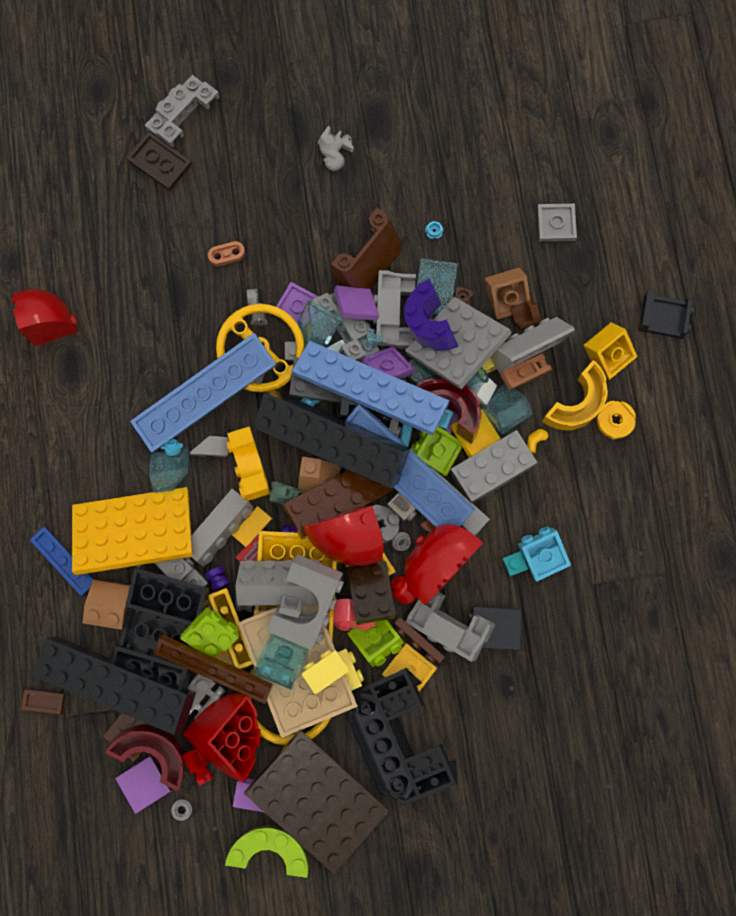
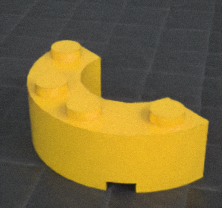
(577, 416)
(249, 465)

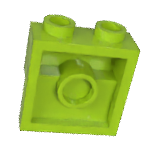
(437, 450)
(210, 633)
(377, 642)

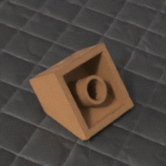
(507, 291)
(106, 604)

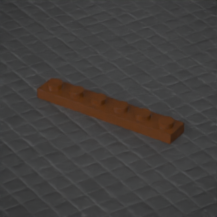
(213, 669)

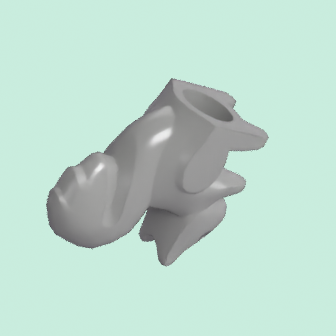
(330, 147)

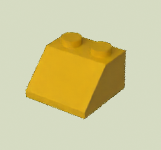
(611, 349)

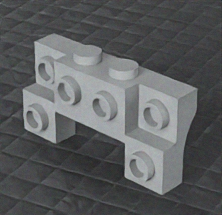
(177, 107)
(390, 288)
(351, 330)
(182, 570)
(449, 631)

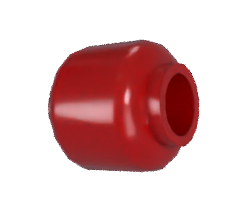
(401, 590)

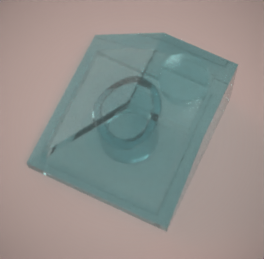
(317, 324)
(168, 471)

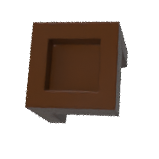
(525, 314)

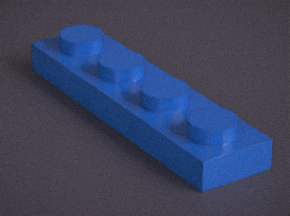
(61, 560)

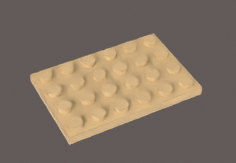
(299, 706)

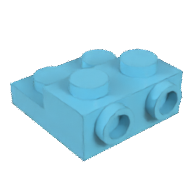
(544, 553)

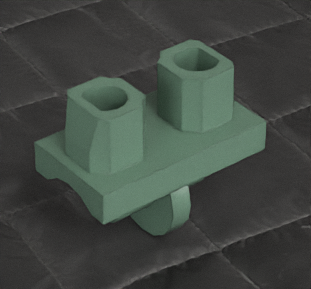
(283, 493)

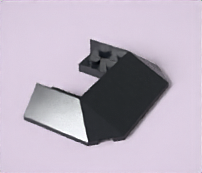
(386, 747)

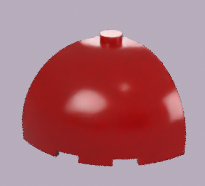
(42, 316)
(348, 537)
(438, 559)
(227, 735)

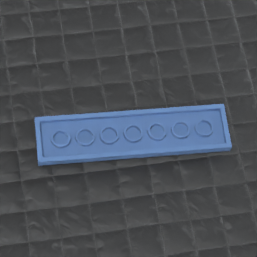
(370, 387)
(203, 392)
(419, 481)

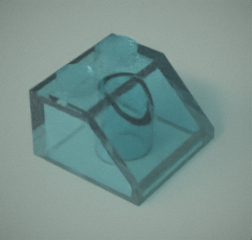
(506, 409)
(280, 661)

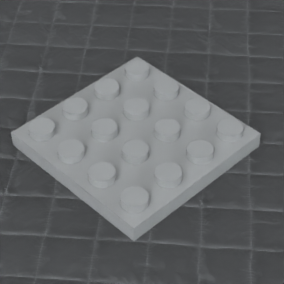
(477, 341)

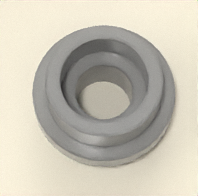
(401, 541)
(175, 810)

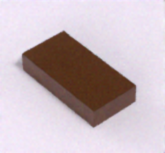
(43, 701)

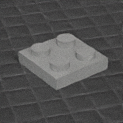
(556, 222)

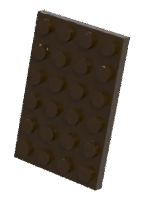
(316, 801)

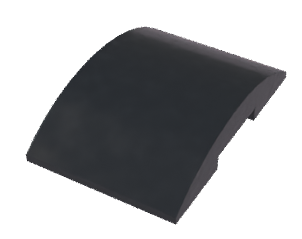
(156, 608)

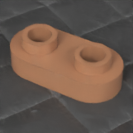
(226, 253)

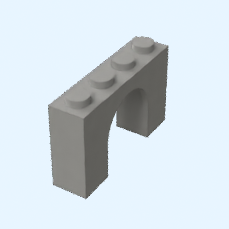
(323, 584)

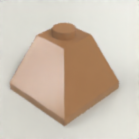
(316, 472)

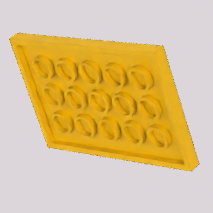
(131, 531)

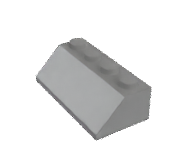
(531, 343)

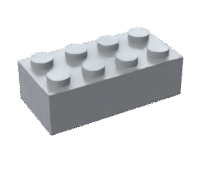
(493, 467)
(266, 582)

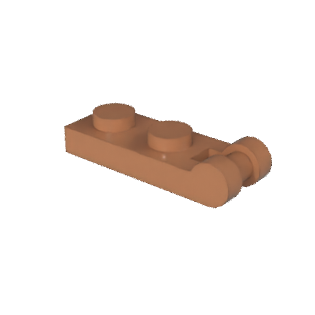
(525, 371)

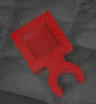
(196, 763)

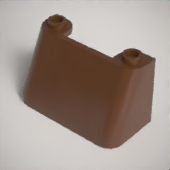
(374, 256)

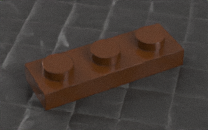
(418, 641)

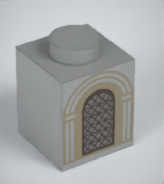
(402, 508)

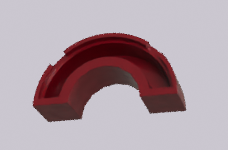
(462, 401)
(155, 742)

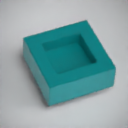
(514, 564)

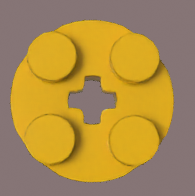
(627, 420)

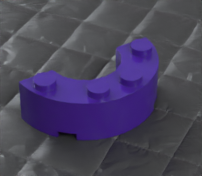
(417, 314)

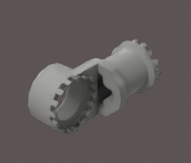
(257, 318)

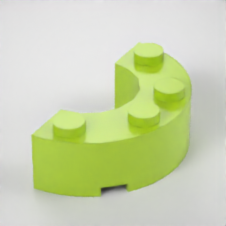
(273, 839)

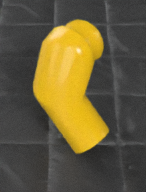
(534, 438)

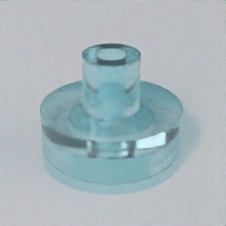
(372, 338)

